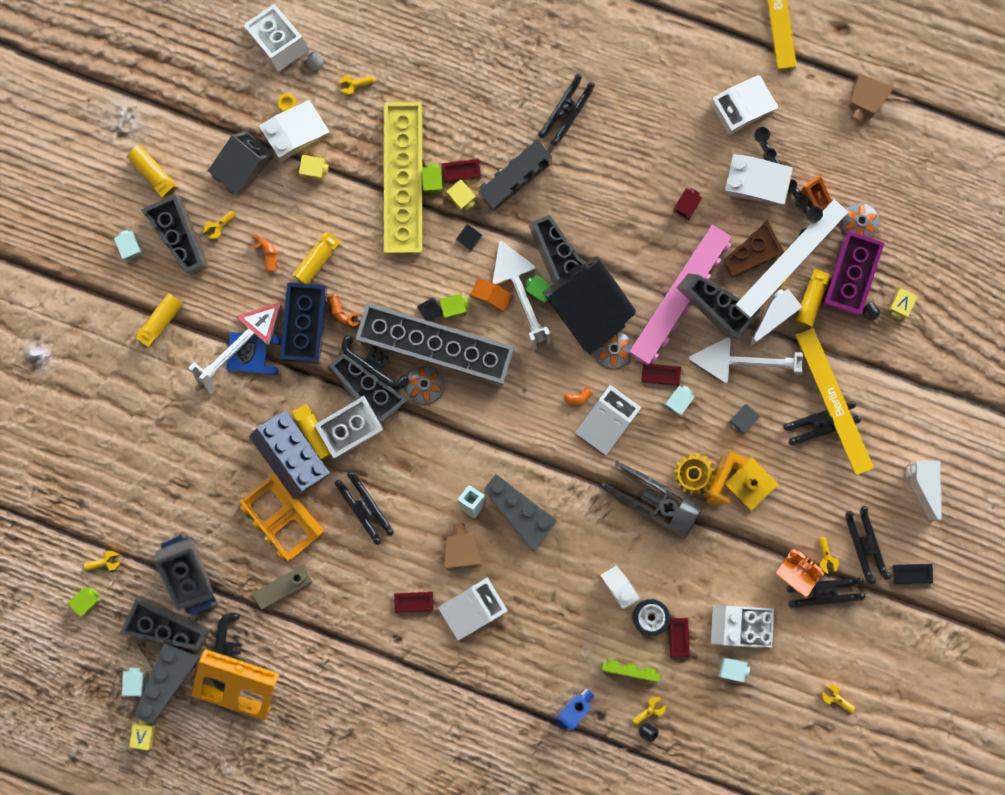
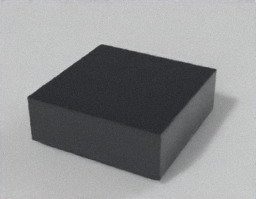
(469, 237)
(430, 309)

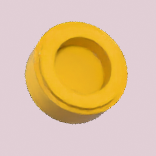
(286, 102)

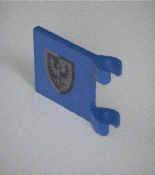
(252, 355)

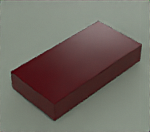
(461, 170)
(661, 374)
(413, 602)
(679, 637)

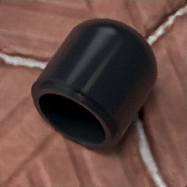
(871, 311)
(648, 732)

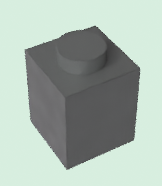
(743, 419)

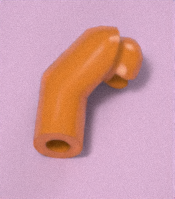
(578, 400)

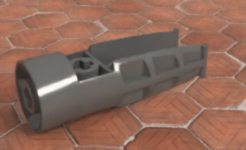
(683, 516)

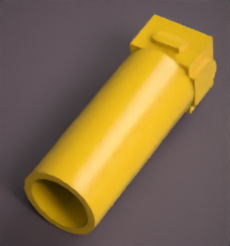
(151, 171)
(316, 258)
(812, 298)
(159, 320)
(306, 423)

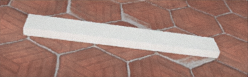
(790, 259)

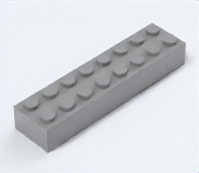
(434, 344)

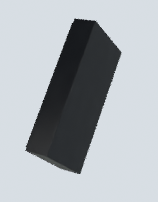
(912, 574)

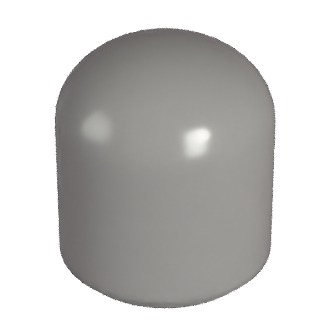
(314, 61)

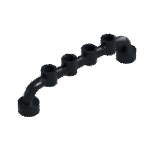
(813, 213)

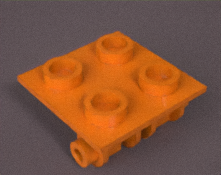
(799, 573)

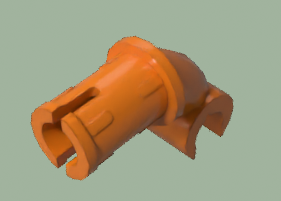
(269, 251)
(338, 314)

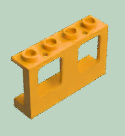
(728, 461)
(291, 510)
(236, 676)

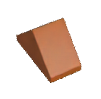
(817, 193)
(491, 294)

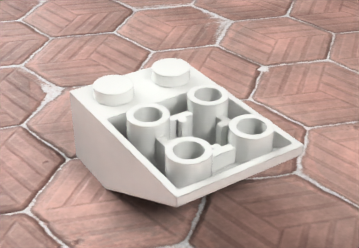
(743, 104)
(608, 420)
(472, 609)
(742, 626)

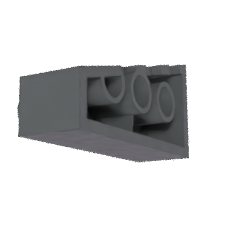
(515, 175)
(177, 232)
(554, 248)
(716, 304)
(361, 383)
(523, 514)
(163, 625)
(166, 679)

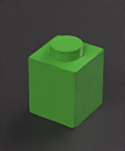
(535, 287)

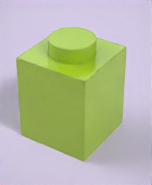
(432, 179)
(454, 306)
(84, 601)

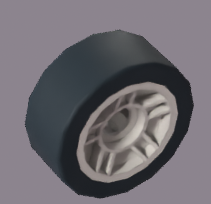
(661, 619)

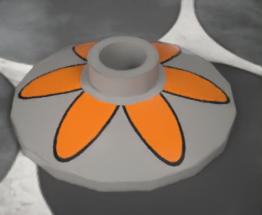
(860, 210)
(618, 358)
(429, 393)

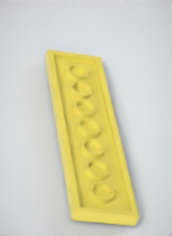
(402, 177)

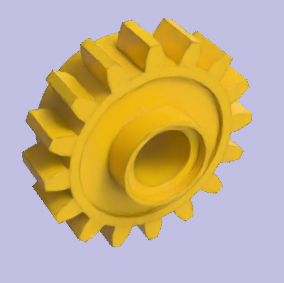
(686, 468)

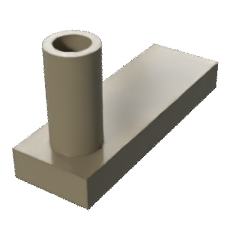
(282, 587)

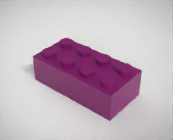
(853, 274)

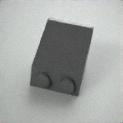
(240, 162)

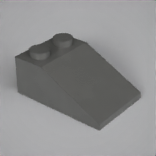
(183, 574)

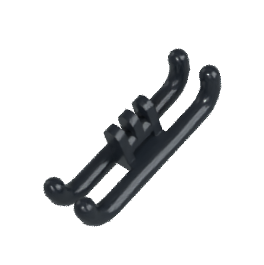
(566, 110)
(373, 364)
(820, 423)
(364, 507)
(866, 545)
(826, 593)
(225, 648)

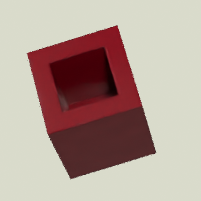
(688, 203)

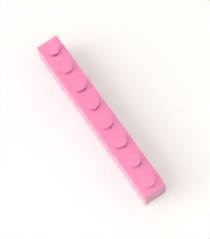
(675, 302)

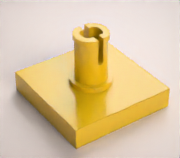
(751, 484)

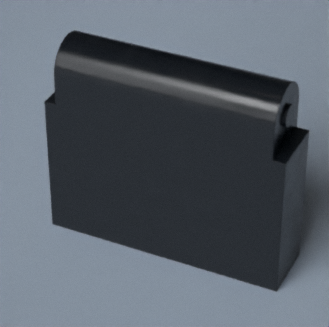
(590, 304)

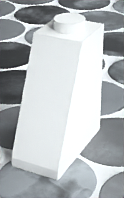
(619, 587)

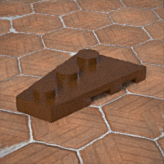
(756, 250)

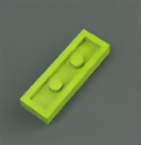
(630, 670)

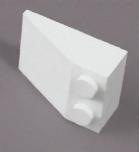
(276, 37)
(294, 130)
(758, 180)
(778, 310)
(348, 427)
(926, 484)

